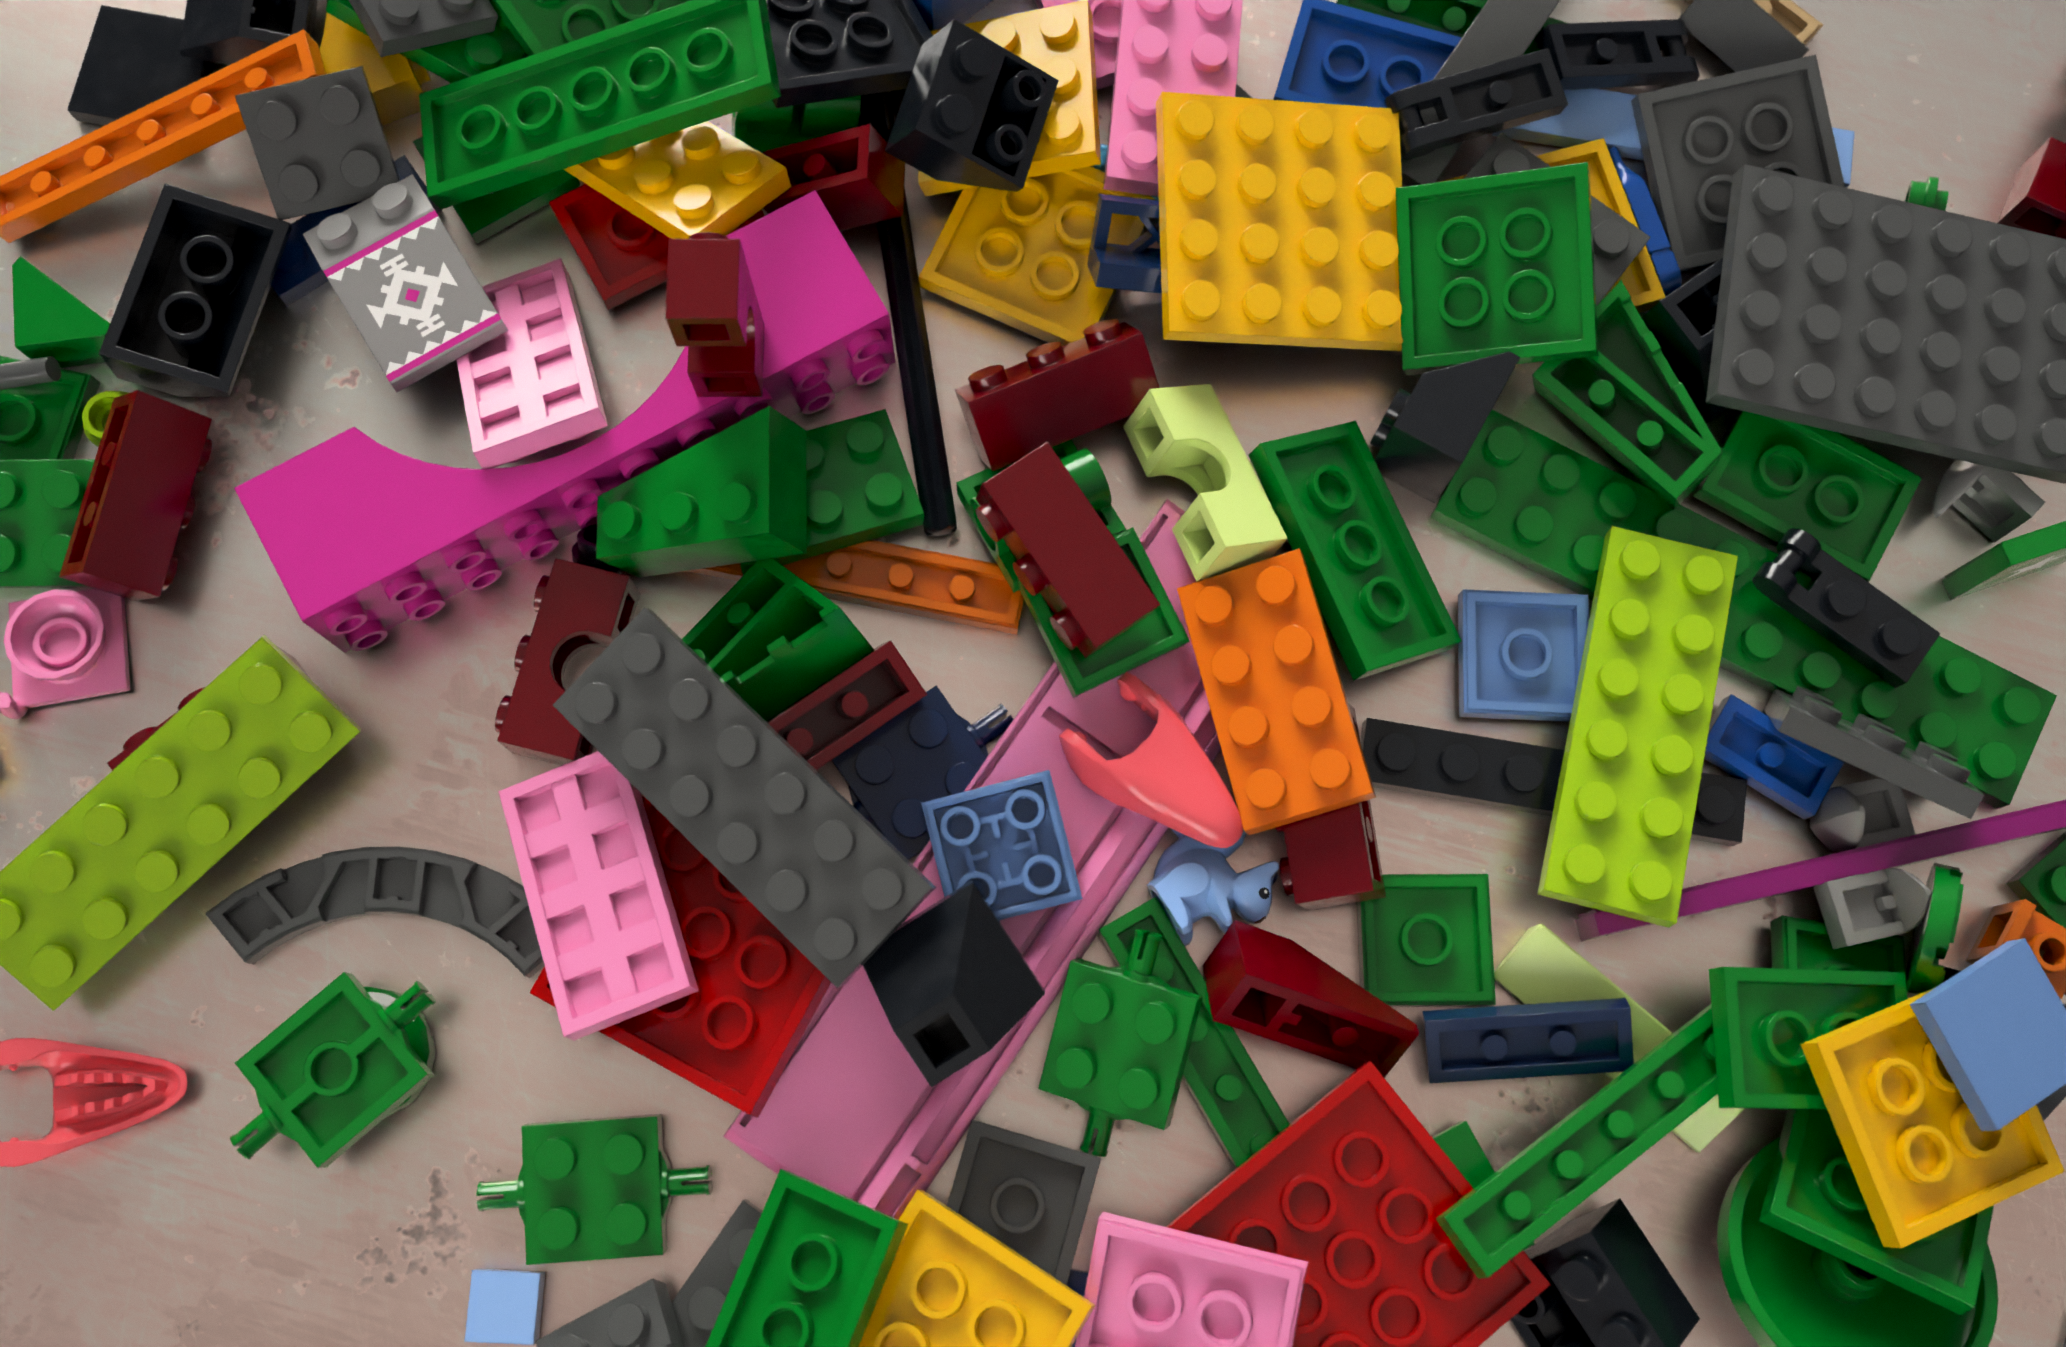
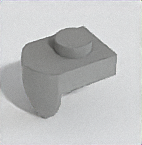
(1987, 497)
(1862, 815)
(1872, 906)

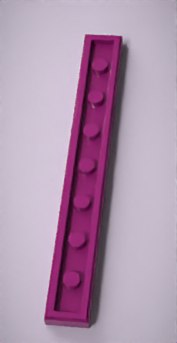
(1843, 864)

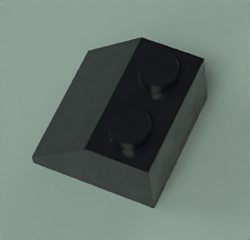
(1435, 425)

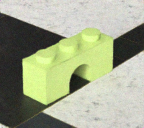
(1190, 438)

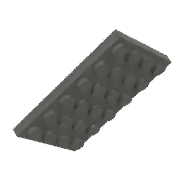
(1892, 323)

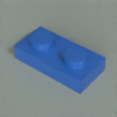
(1772, 763)

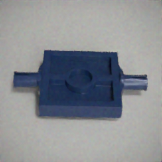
(914, 760)

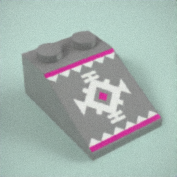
(404, 282)

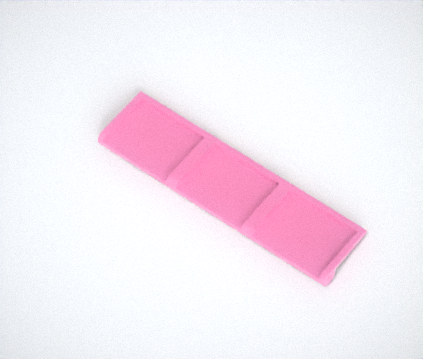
(851, 1096)

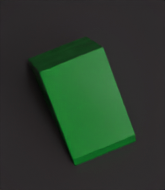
(53, 320)

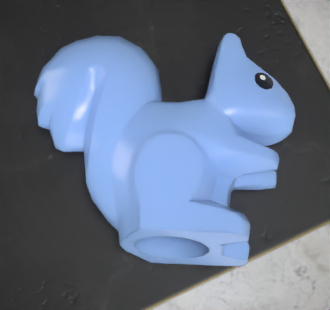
(1200, 883)

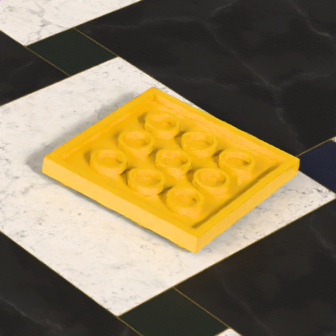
(1278, 222)

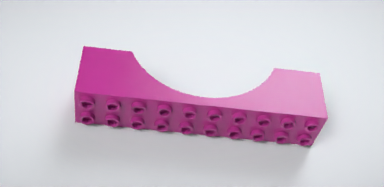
(392, 537)

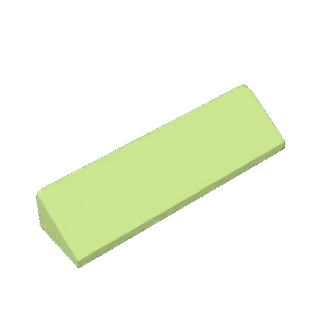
(1550, 971)

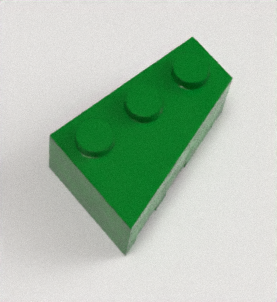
(1633, 403)
(713, 503)
(776, 638)

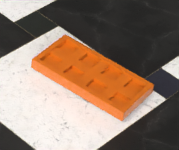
(1275, 693)

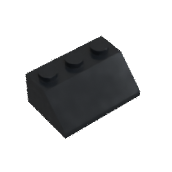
(194, 295)

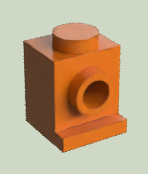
(2022, 921)

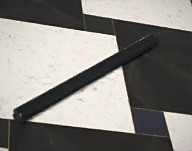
(913, 349)

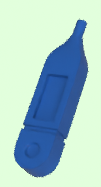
(1650, 223)

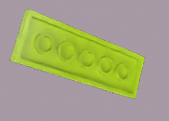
(1639, 727)
(163, 819)

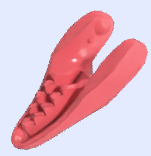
(1163, 777)
(92, 1093)

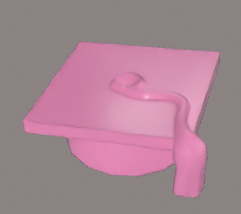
(65, 649)

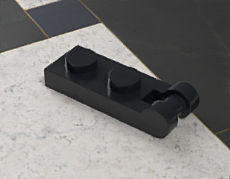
(1620, 53)
(1478, 102)
(1845, 608)

